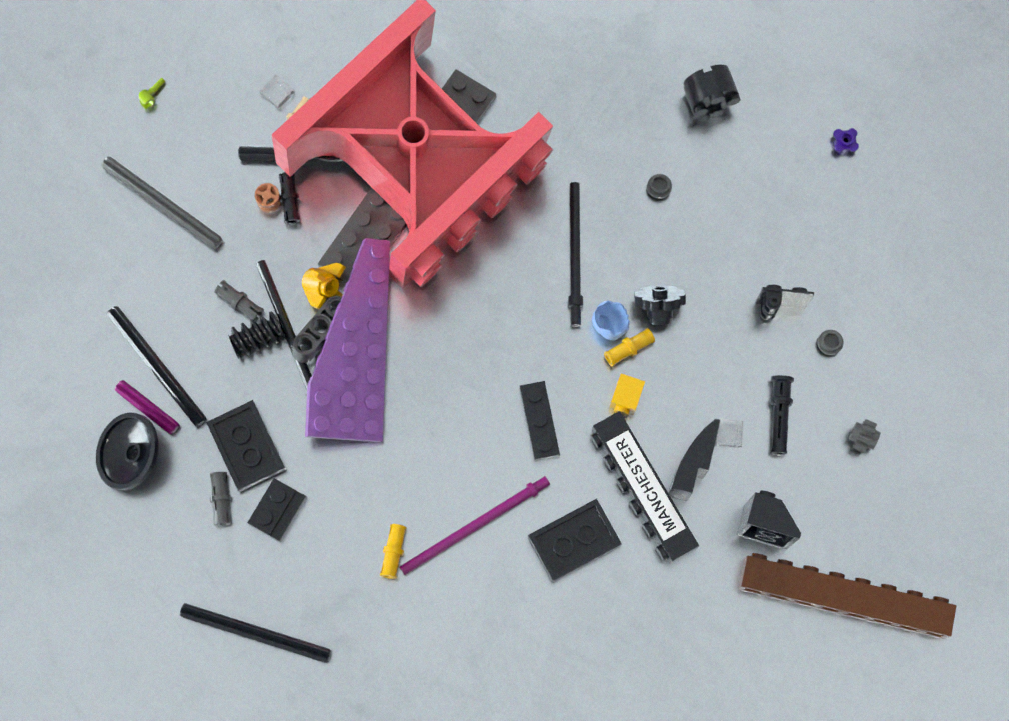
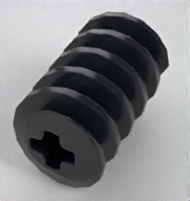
(255, 334)

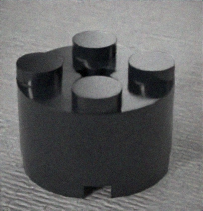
(711, 91)

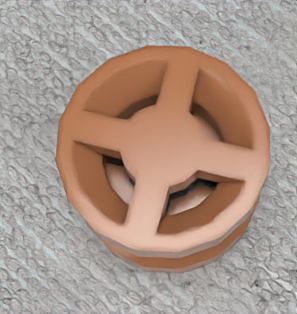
(266, 192)

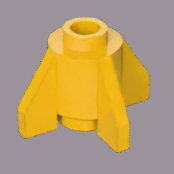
(322, 283)

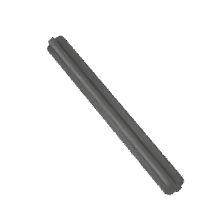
(162, 202)

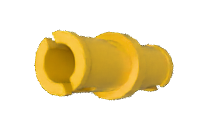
(629, 347)
(393, 551)

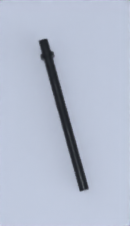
(282, 317)

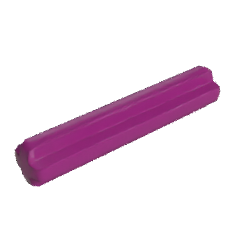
(147, 407)

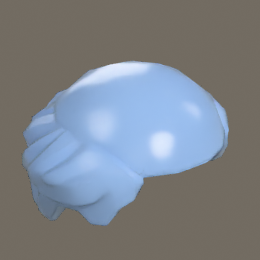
(611, 320)

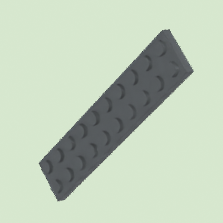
(374, 216)

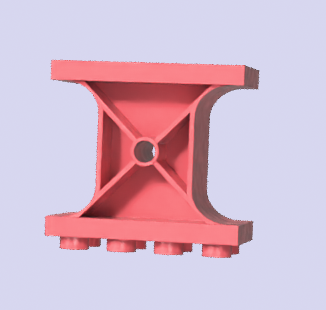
(413, 145)

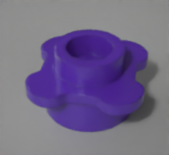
(841, 145)

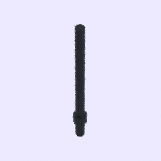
(575, 300)

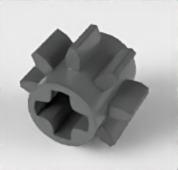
(864, 435)

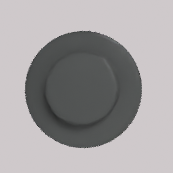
(659, 186)
(830, 342)

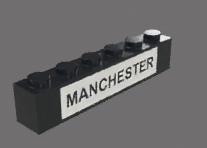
(644, 487)

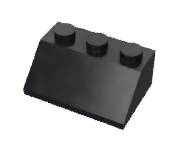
(768, 521)

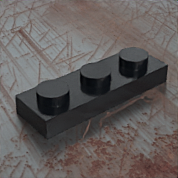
(539, 421)

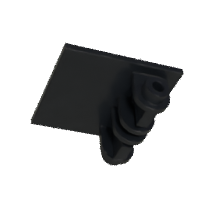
(774, 296)

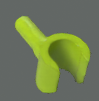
(146, 97)

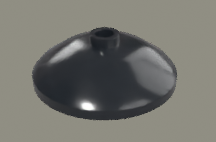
(127, 451)

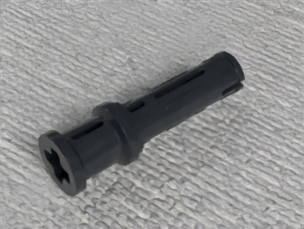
(779, 446)

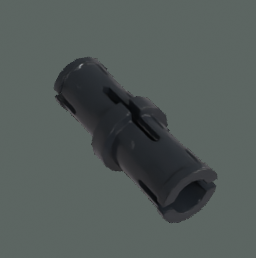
(289, 198)

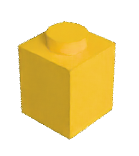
(627, 394)

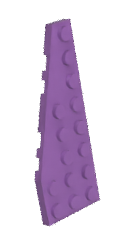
(349, 374)

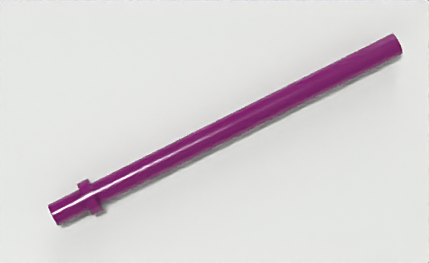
(529, 491)

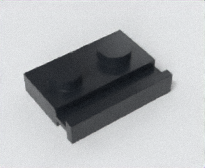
(277, 510)

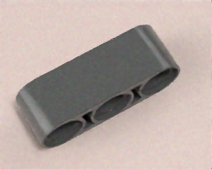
(310, 336)

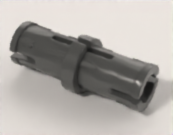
(239, 300)
(220, 498)

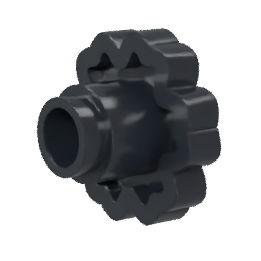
(660, 302)

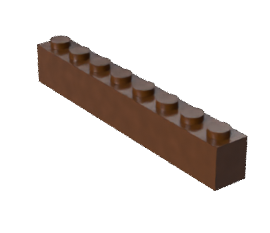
(846, 596)

